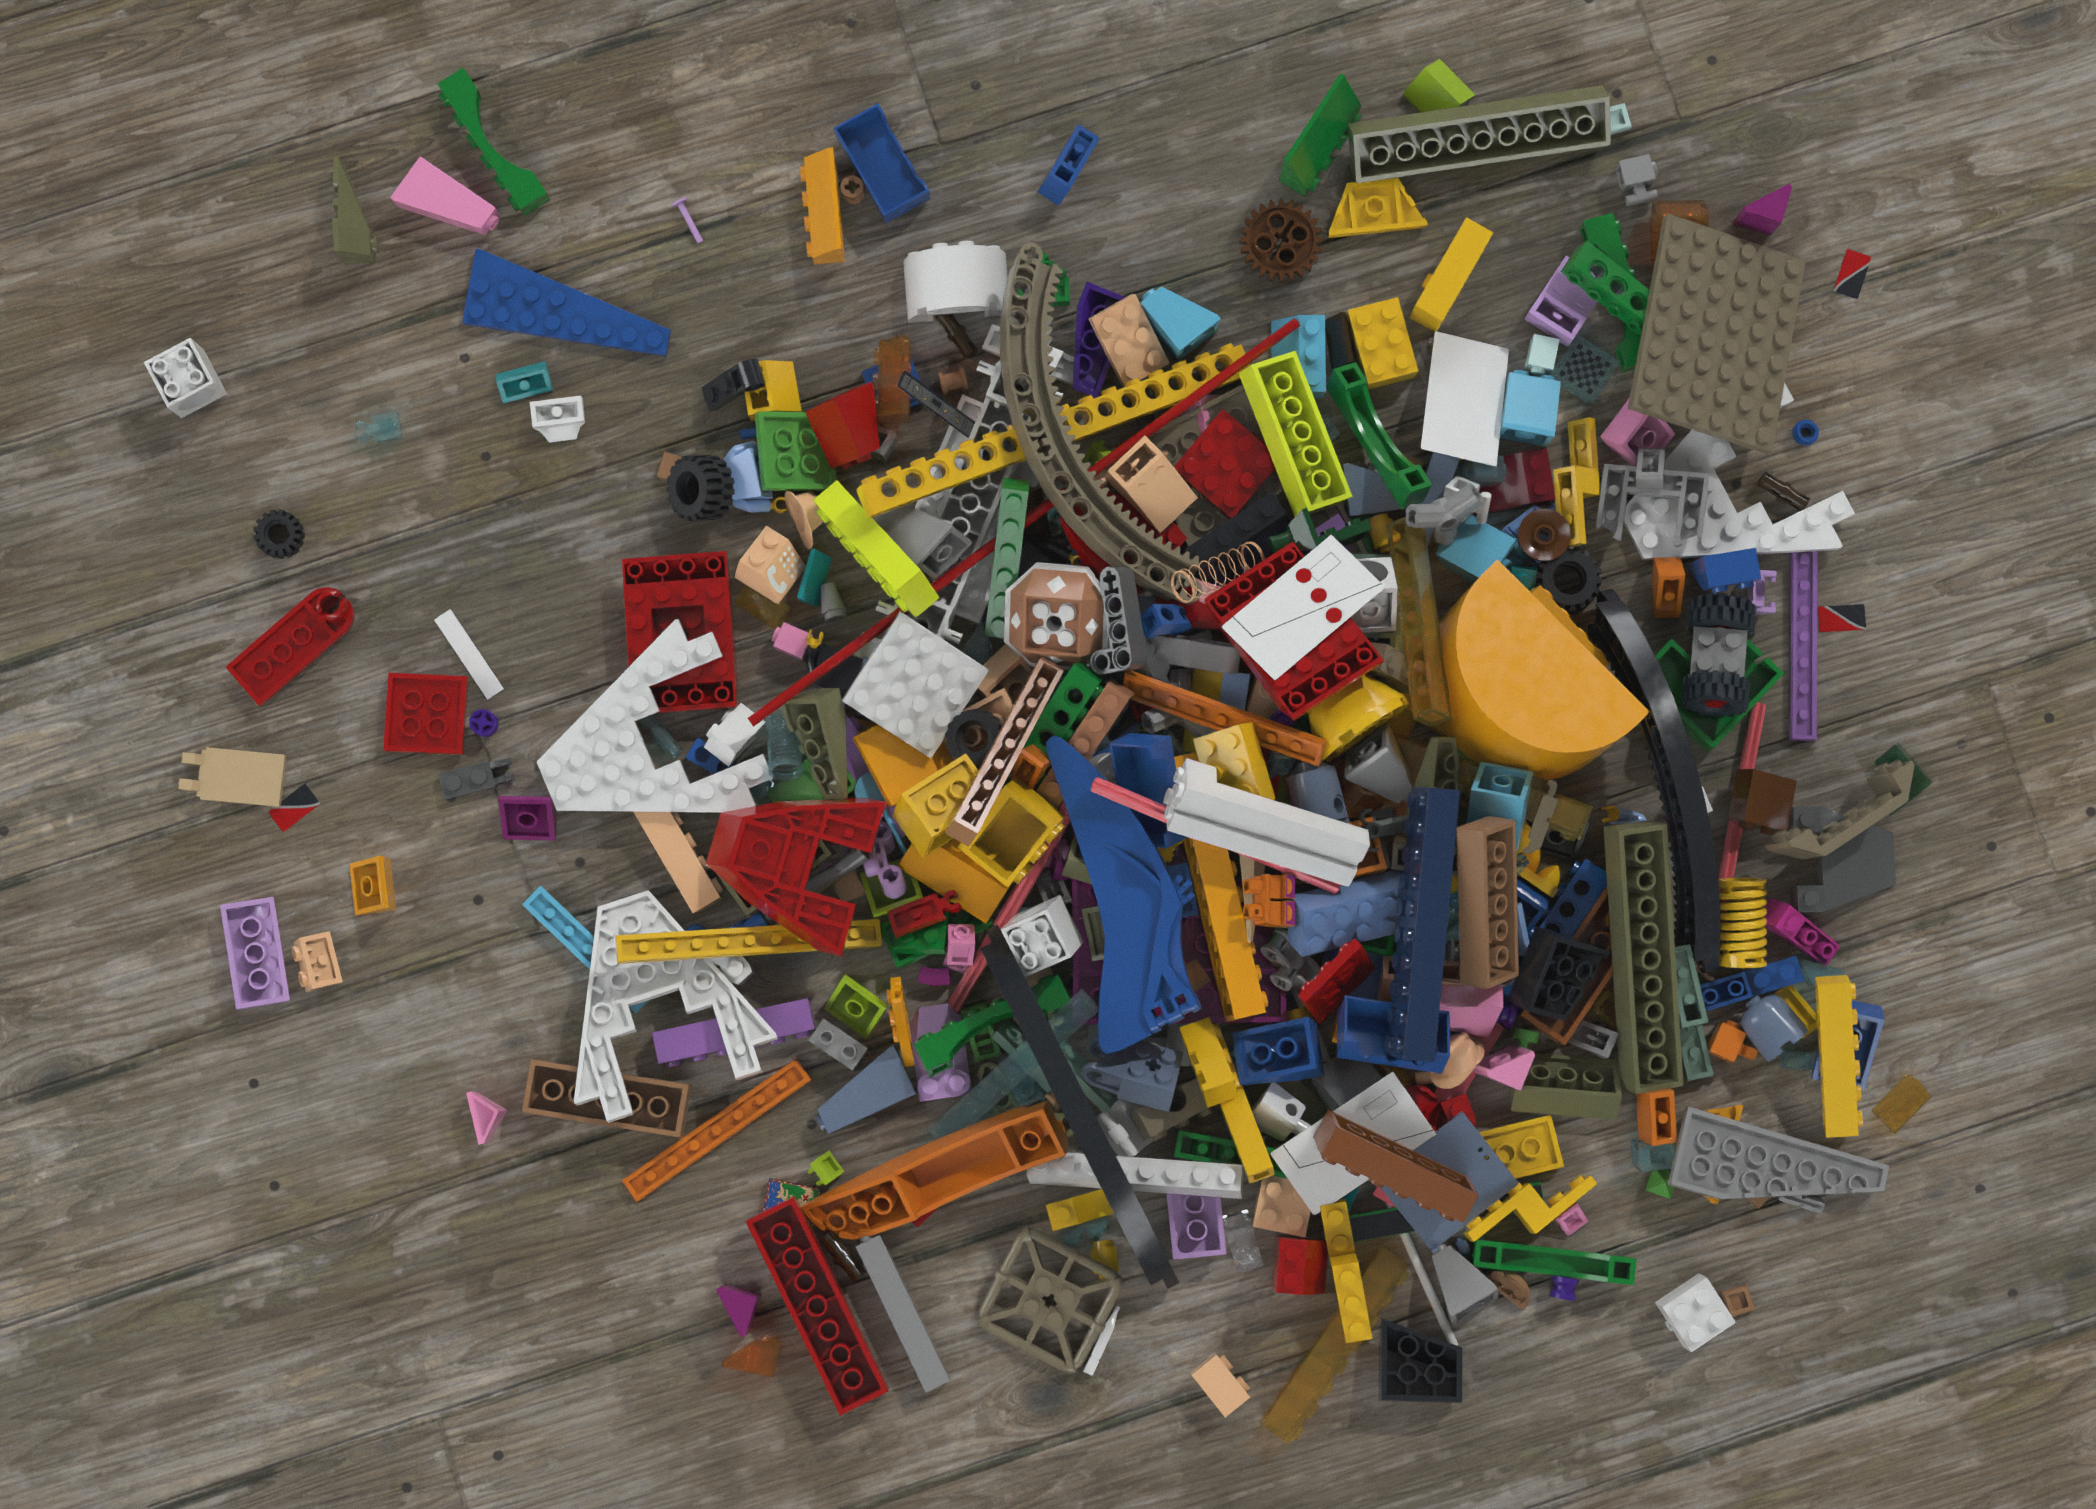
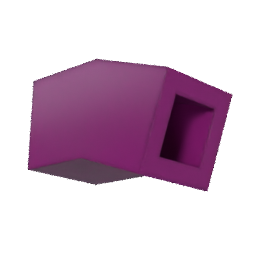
(934, 977)

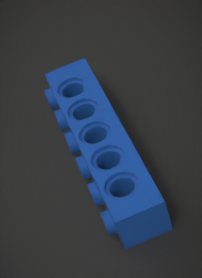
(1595, 881)

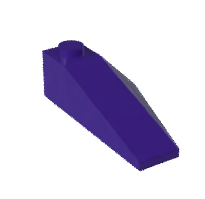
(1089, 356)

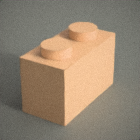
(1220, 1384)

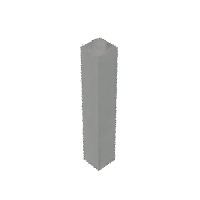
(902, 1312)

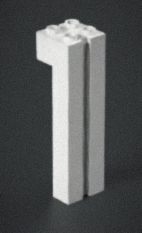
(1262, 826)

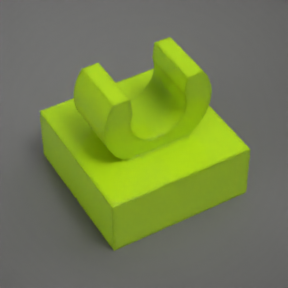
(1096, 453)
(826, 1168)

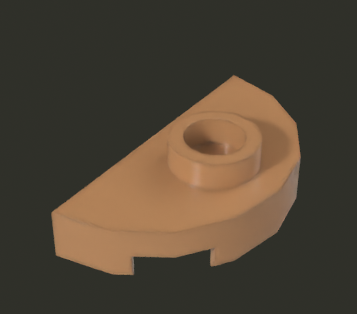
(1510, 1286)

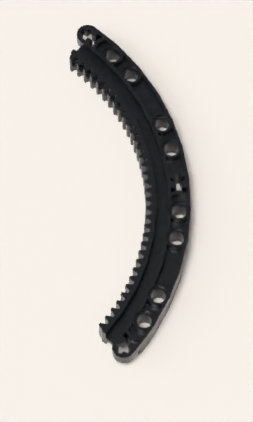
(1676, 775)
(1077, 1110)

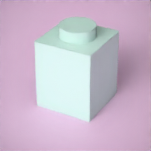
(1541, 355)

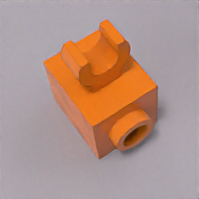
(1727, 1042)

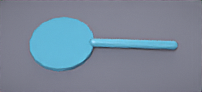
(867, 788)

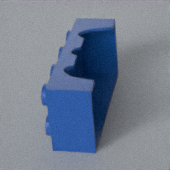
(881, 163)
(1147, 768)
(1363, 1030)

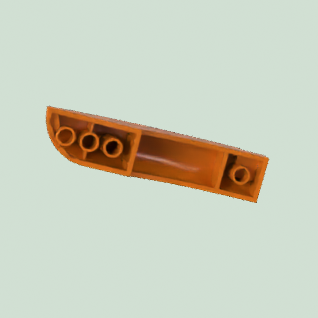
(940, 1172)

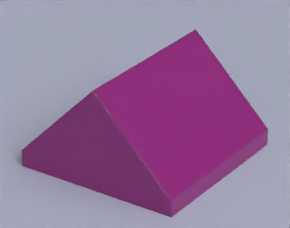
(1765, 213)
(528, 818)
(740, 1305)

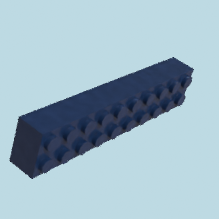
(1422, 923)

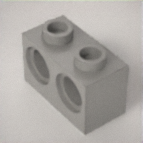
(838, 1044)

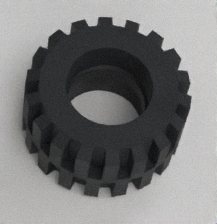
(700, 487)
(1587, 572)

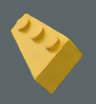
(1210, 1061)

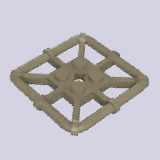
(1052, 1317)

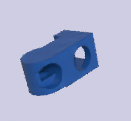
(1164, 620)
(705, 759)

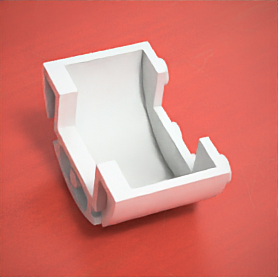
(954, 280)

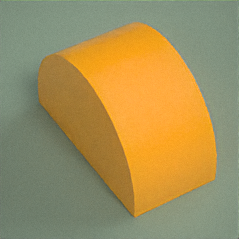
(1525, 684)

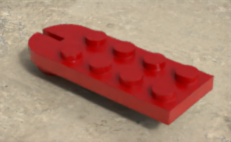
(292, 644)

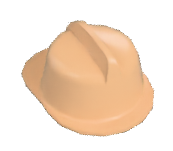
(804, 514)
(1464, 1057)

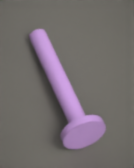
(680, 203)

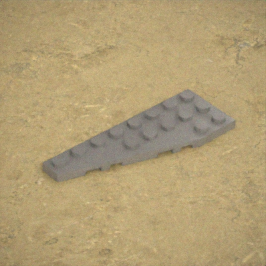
(1746, 1161)

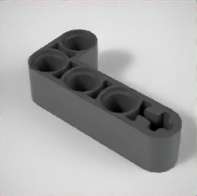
(1120, 587)

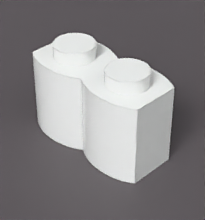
(735, 969)

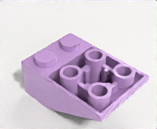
(1561, 308)

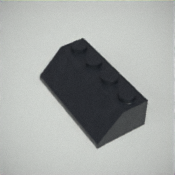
(1254, 525)

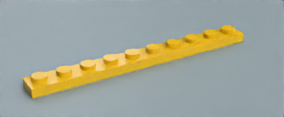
(731, 942)

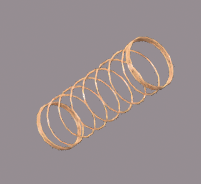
(1192, 583)

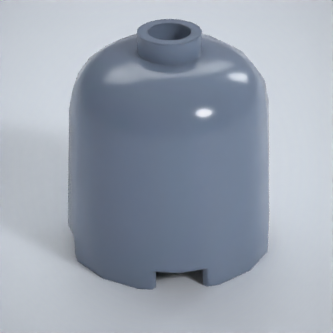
(1771, 1025)

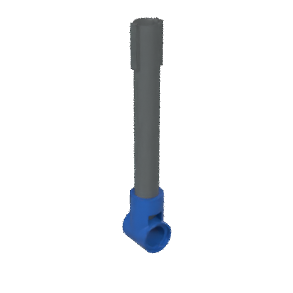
(816, 884)

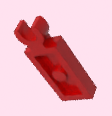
(922, 913)

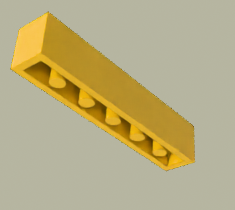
(1837, 1056)

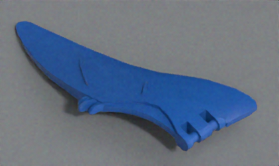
(1136, 906)

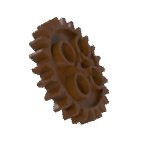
(1260, 230)

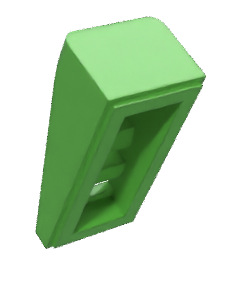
(988, 1053)

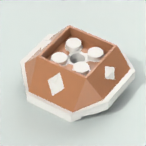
(1062, 592)

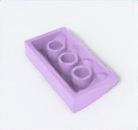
(254, 953)

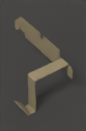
(1544, 811)

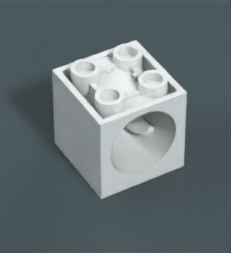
(185, 378)
(1380, 611)
(1042, 936)

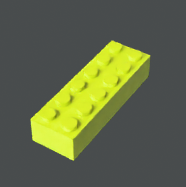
(1295, 434)
(875, 550)

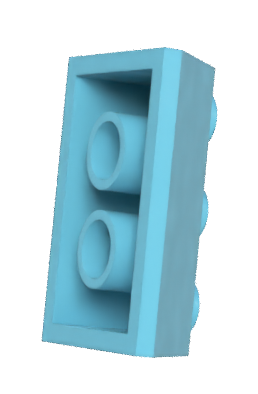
(1310, 348)

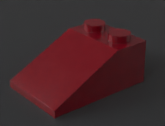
(1525, 484)

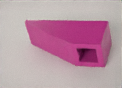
(1799, 932)

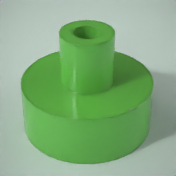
(1525, 1037)

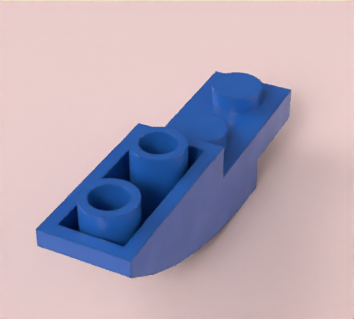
(1751, 983)

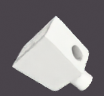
(1279, 1113)

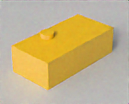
(1450, 275)

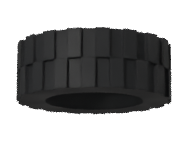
(960, 723)

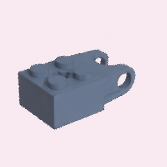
(1137, 1074)

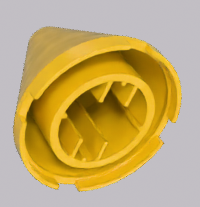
(1354, 714)

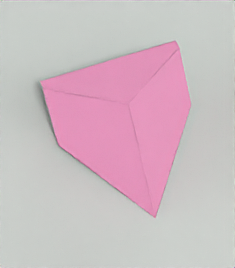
(485, 1116)

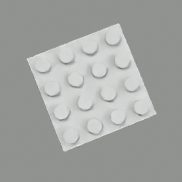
(915, 684)

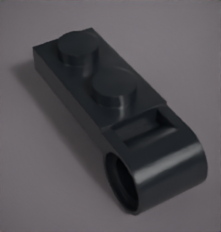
(732, 383)

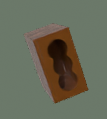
(1761, 801)

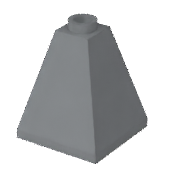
(1380, 765)
(1461, 1284)

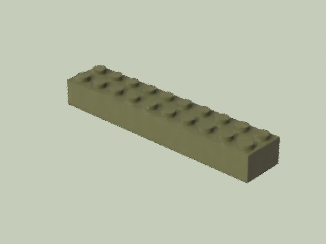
(1479, 134)
(1643, 956)

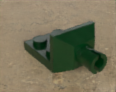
(1304, 535)

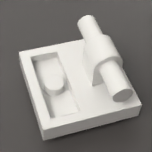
(1121, 1129)

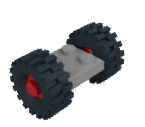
(1718, 655)

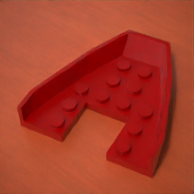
(770, 854)

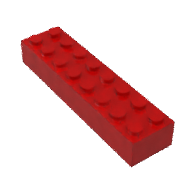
(817, 1305)

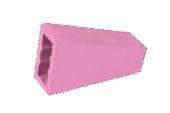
(440, 197)
(1472, 1008)

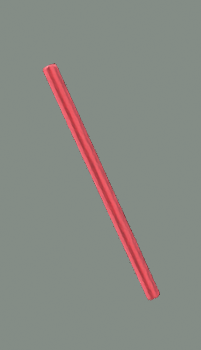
(1747, 761)
(1157, 811)
(1009, 909)

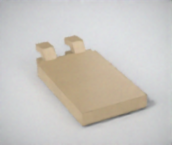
(237, 776)

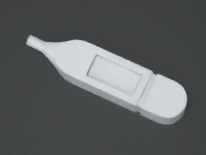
(1101, 1343)

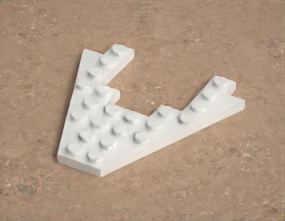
(1653, 519)
(605, 760)
(619, 986)

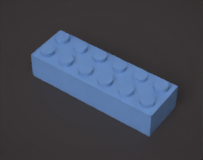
(1358, 911)

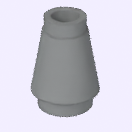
(832, 604)

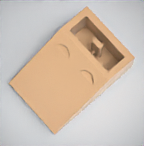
(1151, 484)

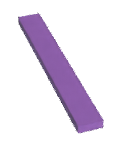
(1803, 646)

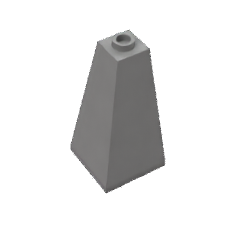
(924, 539)

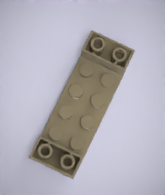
(1891, 789)

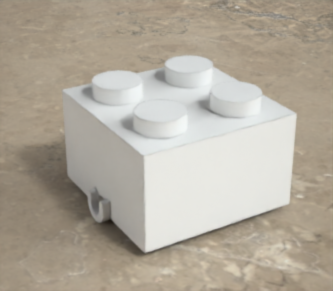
(1695, 1312)

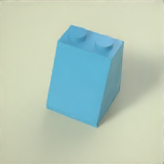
(1178, 321)
(1530, 408)
(1477, 549)
(1500, 793)

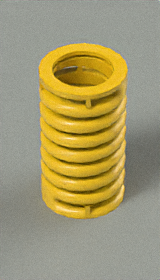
(1752, 904)

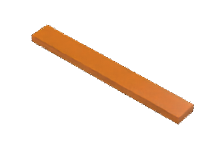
(1222, 716)
(716, 1130)

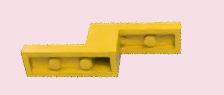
(1579, 479)
(1529, 1207)
(1345, 1271)

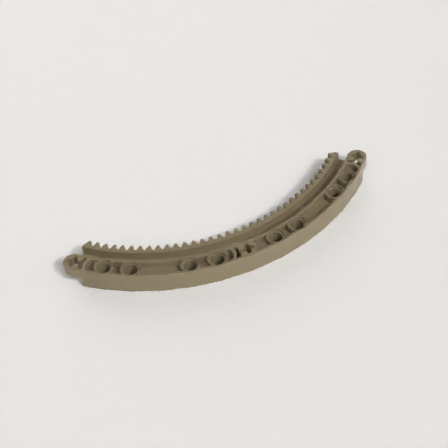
(1026, 362)

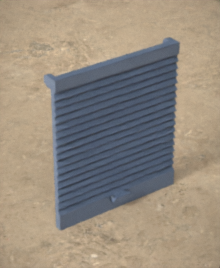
(1463, 1150)

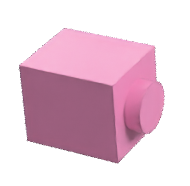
(791, 641)

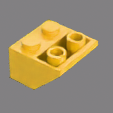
(779, 393)

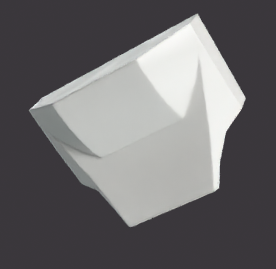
(558, 418)

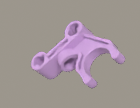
(889, 875)

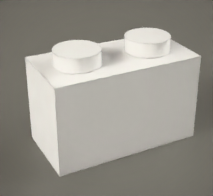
(732, 735)

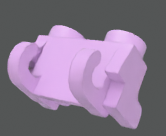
(1757, 593)

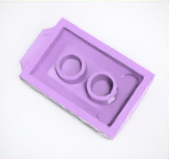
(952, 1081)
(1196, 1226)

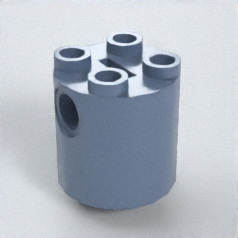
(1316, 790)

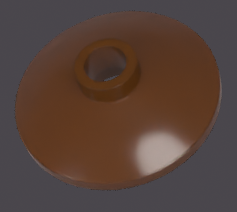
(1549, 522)

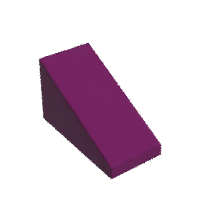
(1056, 866)

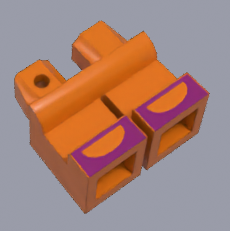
(1268, 894)

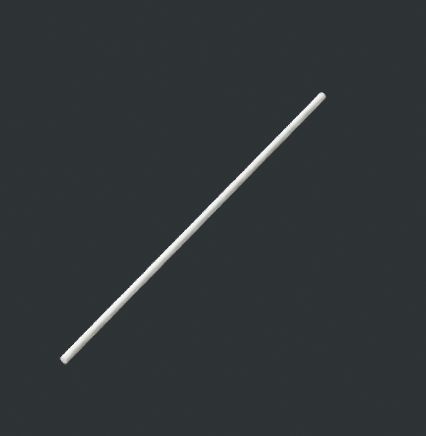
(1407, 1241)

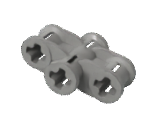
(1291, 966)

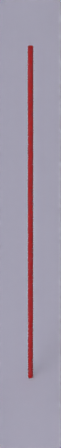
(1031, 516)

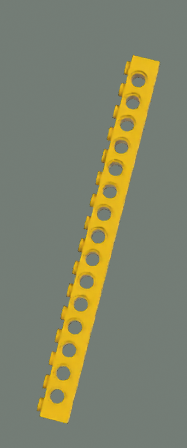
(876, 503)

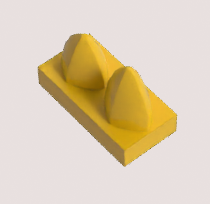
(1546, 880)

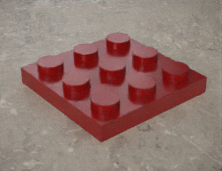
(1226, 464)
(425, 713)
(1336, 980)

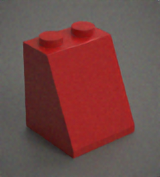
(847, 426)
(1299, 1265)

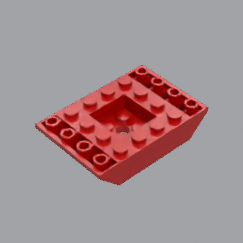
(700, 596)
(1323, 670)

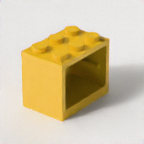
(931, 804)
(1015, 833)

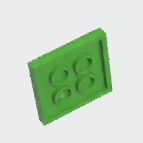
(790, 453)

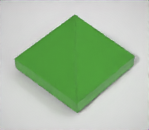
(1658, 1183)

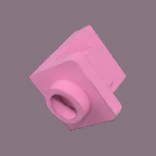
(960, 944)

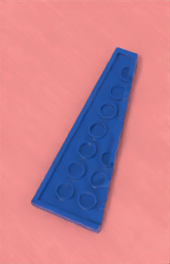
(528, 303)

